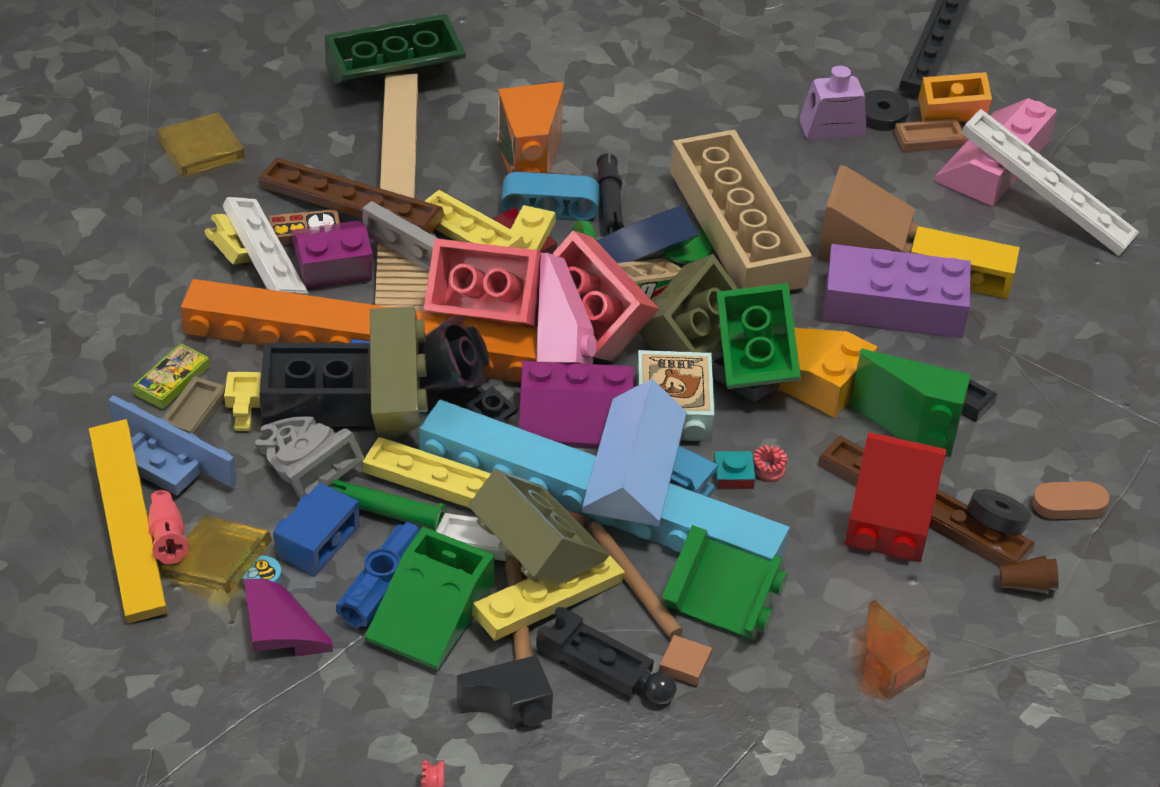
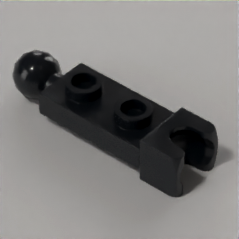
(603, 658)

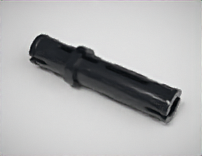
(610, 186)

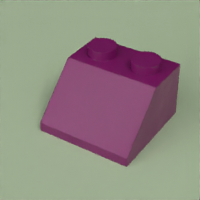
(333, 254)

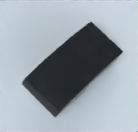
(484, 402)

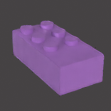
(897, 290)

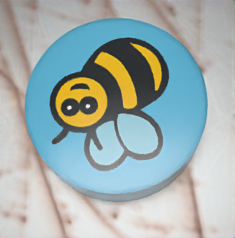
(264, 568)

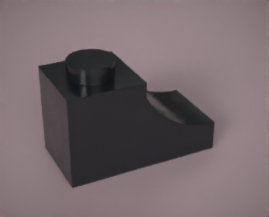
(509, 690)

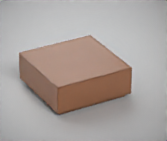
(685, 660)

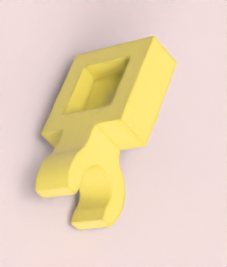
(227, 240)
(242, 395)

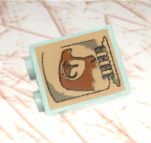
(688, 381)

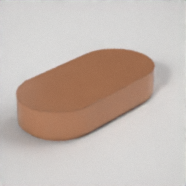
(1070, 500)

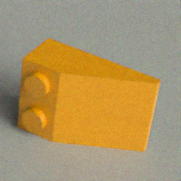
(826, 368)

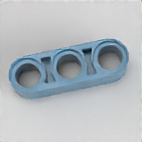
(566, 195)

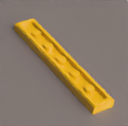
(127, 521)

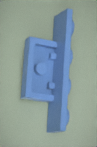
(169, 454)

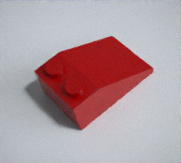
(895, 496)

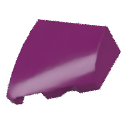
(281, 621)

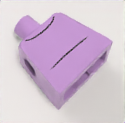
(834, 107)

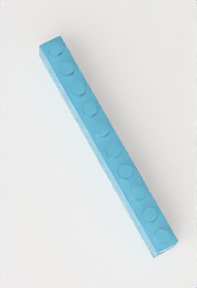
(566, 473)

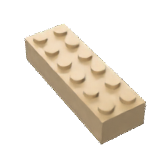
(739, 212)

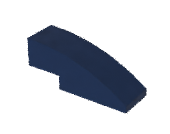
(650, 236)

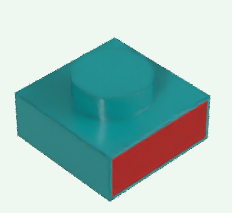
(734, 470)

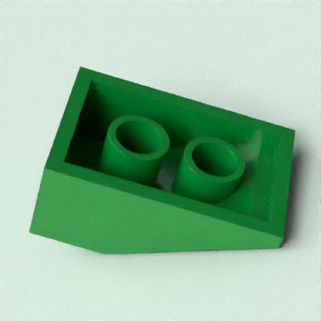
(758, 336)
(910, 398)

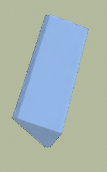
(636, 456)

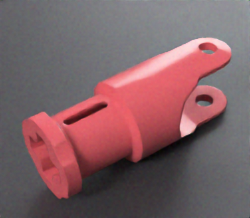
(166, 528)

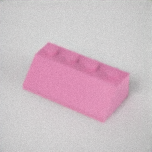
(982, 176)

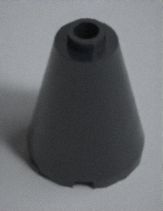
(454, 357)

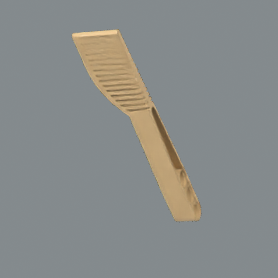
(397, 278)

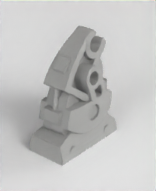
(308, 452)

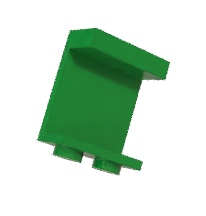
(724, 585)

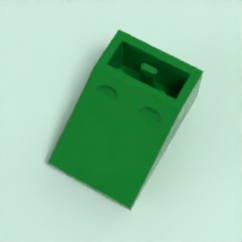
(431, 597)

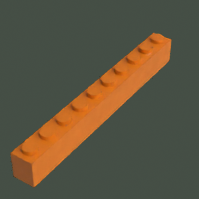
(285, 317)

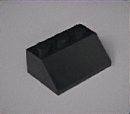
(317, 382)

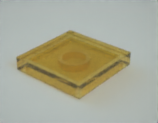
(201, 144)
(218, 554)

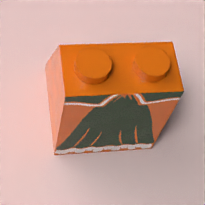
(530, 126)

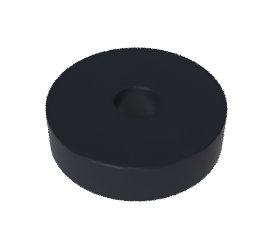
(885, 109)
(999, 511)

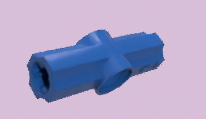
(365, 594)

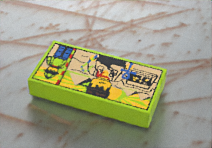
(171, 376)

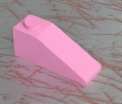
(563, 323)

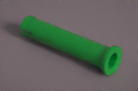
(393, 505)

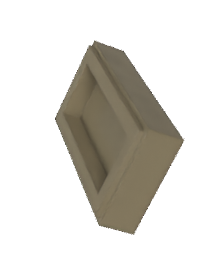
(195, 405)

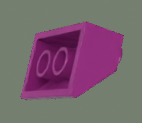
(570, 400)

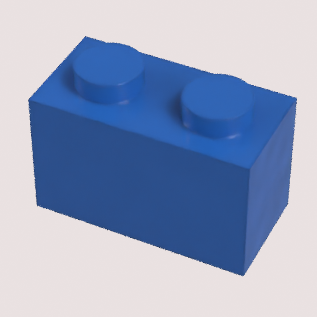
(316, 529)

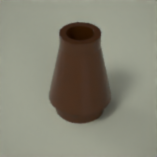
(1031, 575)

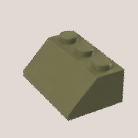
(689, 310)
(396, 370)
(535, 529)

